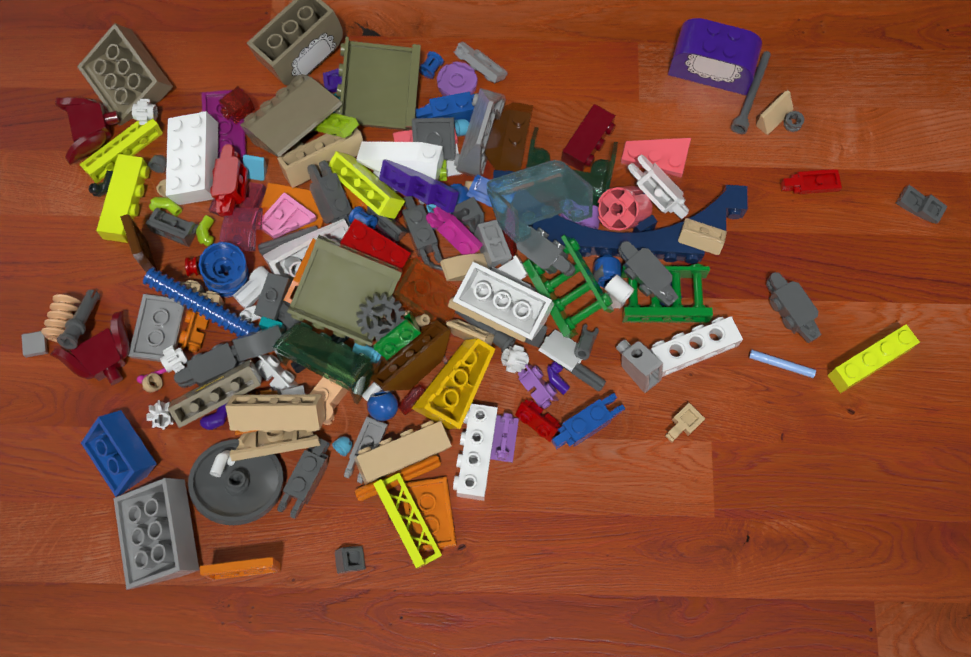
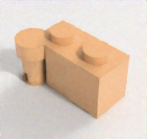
(331, 395)

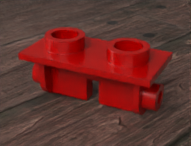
(545, 426)

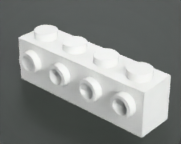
(476, 452)

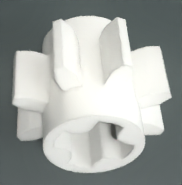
(144, 111)
(173, 359)
(514, 359)
(160, 415)

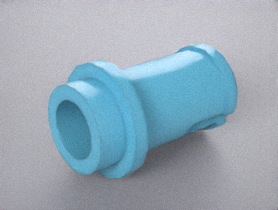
(367, 350)

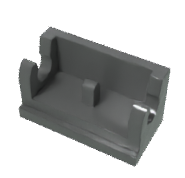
(469, 214)
(172, 227)

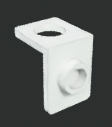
(514, 268)

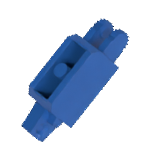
(451, 106)
(587, 422)

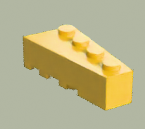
(456, 385)

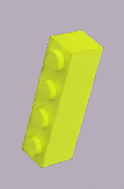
(366, 185)
(122, 196)
(873, 358)

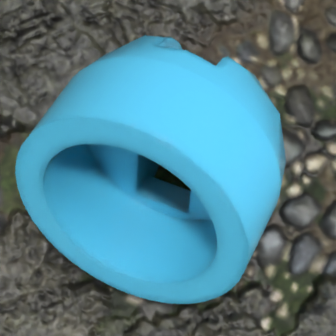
(461, 127)
(342, 445)

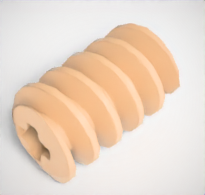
(59, 315)

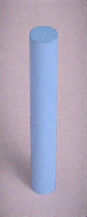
(782, 363)

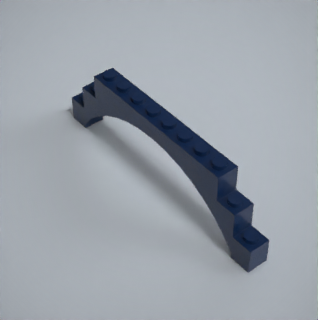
(661, 242)

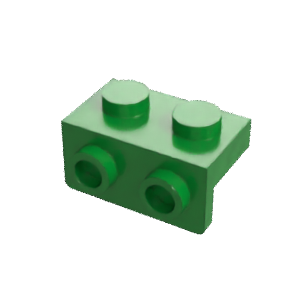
(398, 337)

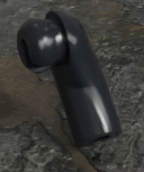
(101, 189)

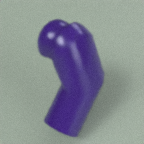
(554, 377)

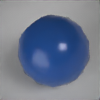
(382, 405)

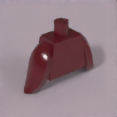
(88, 125)
(101, 354)

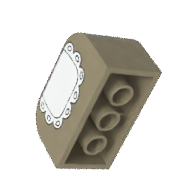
(297, 39)

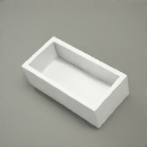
(191, 157)

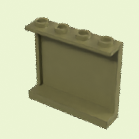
(379, 84)
(336, 284)

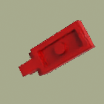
(813, 182)

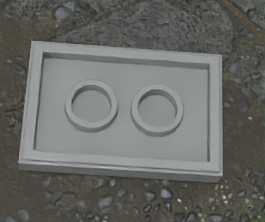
(156, 327)

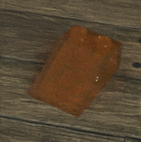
(425, 292)

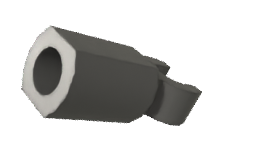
(585, 343)

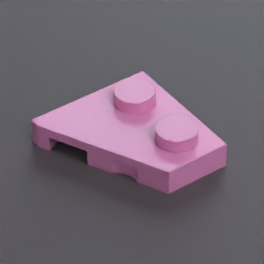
(285, 217)

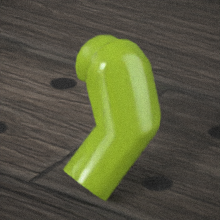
(161, 202)
(203, 233)

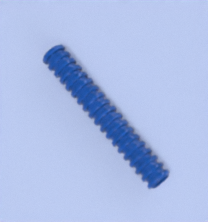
(198, 303)

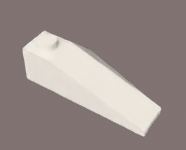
(415, 155)
(288, 256)

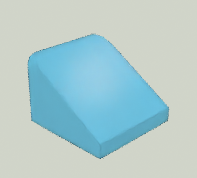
(256, 167)

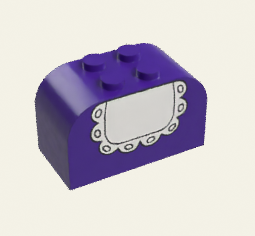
(716, 55)

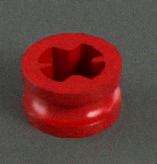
(192, 266)

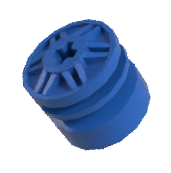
(223, 258)

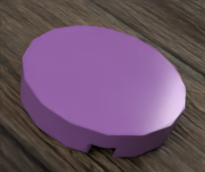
(456, 79)

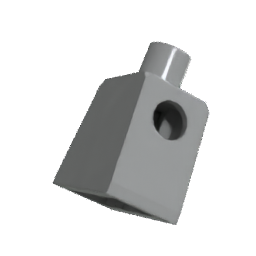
(640, 364)

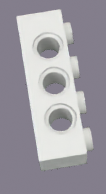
(728, 337)

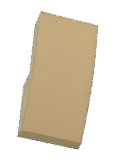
(457, 267)
(196, 286)

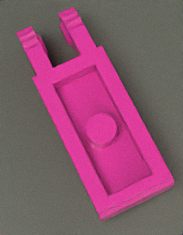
(454, 231)

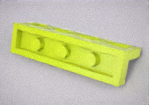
(126, 143)
(399, 524)

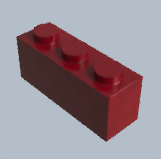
(589, 138)

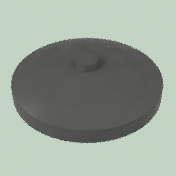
(243, 490)

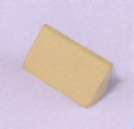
(775, 113)
(702, 236)
(467, 331)

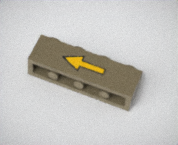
(214, 393)

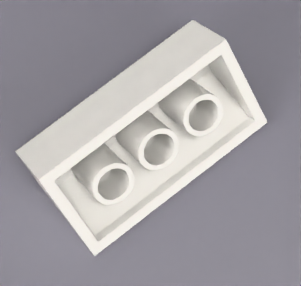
(503, 301)

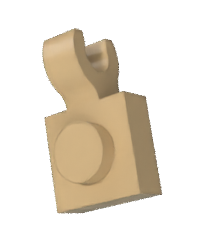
(686, 420)

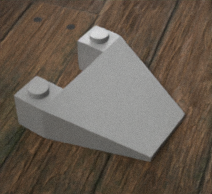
(472, 156)

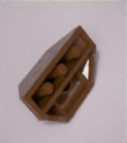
(509, 137)
(413, 360)

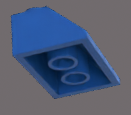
(118, 452)

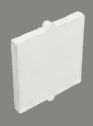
(560, 350)

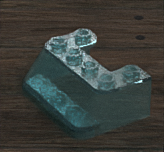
(537, 195)

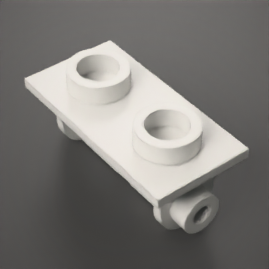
(269, 367)

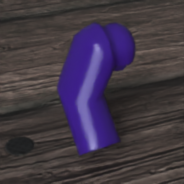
(214, 420)

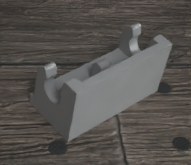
(494, 243)

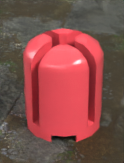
(623, 207)

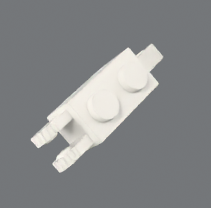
(659, 187)

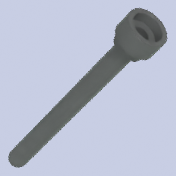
(741, 124)

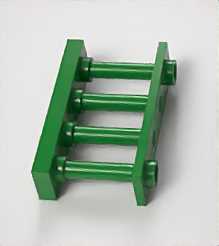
(546, 288)
(677, 312)

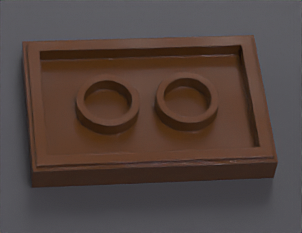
(138, 243)

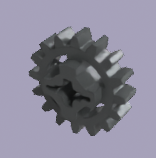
(375, 324)

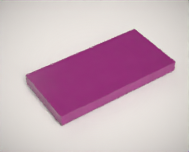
(227, 130)

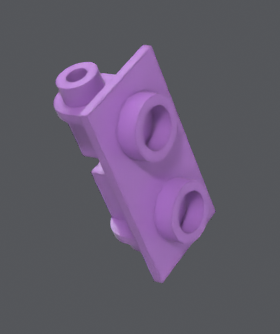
(533, 378)
(504, 438)

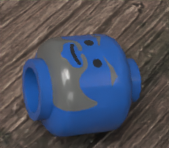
(605, 269)

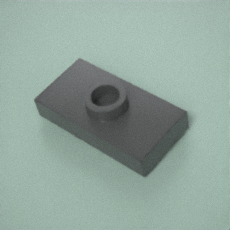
(272, 296)

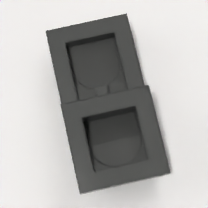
(925, 207)
(256, 343)

